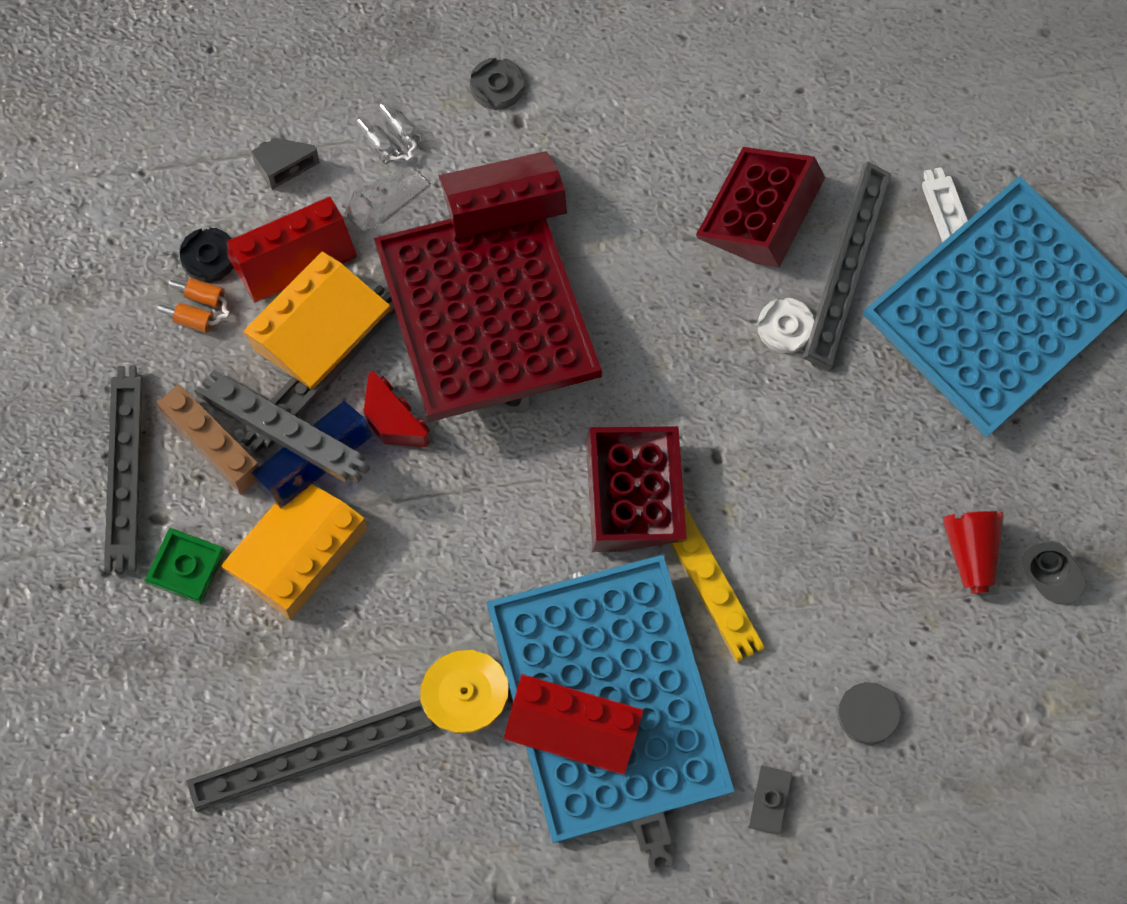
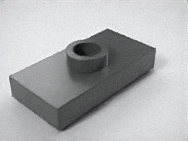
(770, 800)

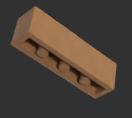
(208, 438)

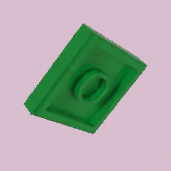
(185, 565)

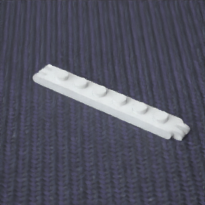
(943, 202)

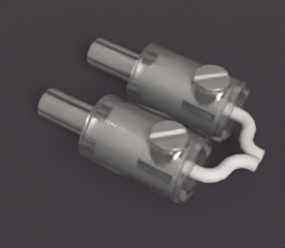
(401, 129)

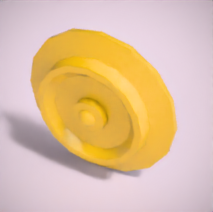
(464, 691)

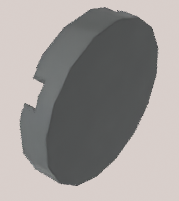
(497, 83)
(868, 713)

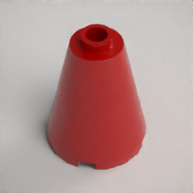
(975, 547)

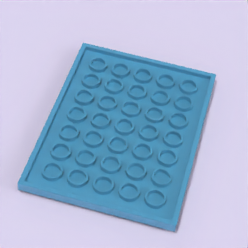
(1001, 305)
(626, 643)

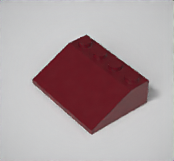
(503, 194)
(762, 204)
(635, 487)

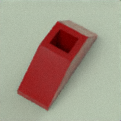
(391, 416)

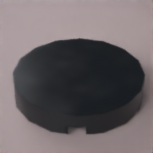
(206, 255)

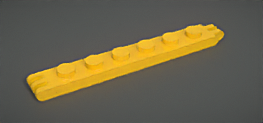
(716, 592)

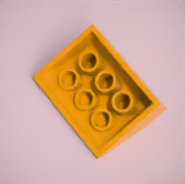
(316, 320)
(295, 549)

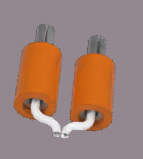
(199, 292)

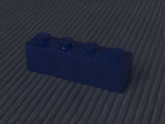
(289, 474)

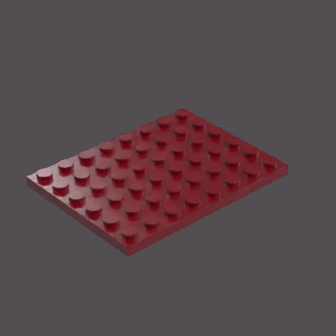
(485, 315)

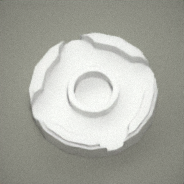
(785, 325)

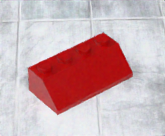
(280, 250)
(573, 724)

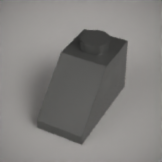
(283, 160)

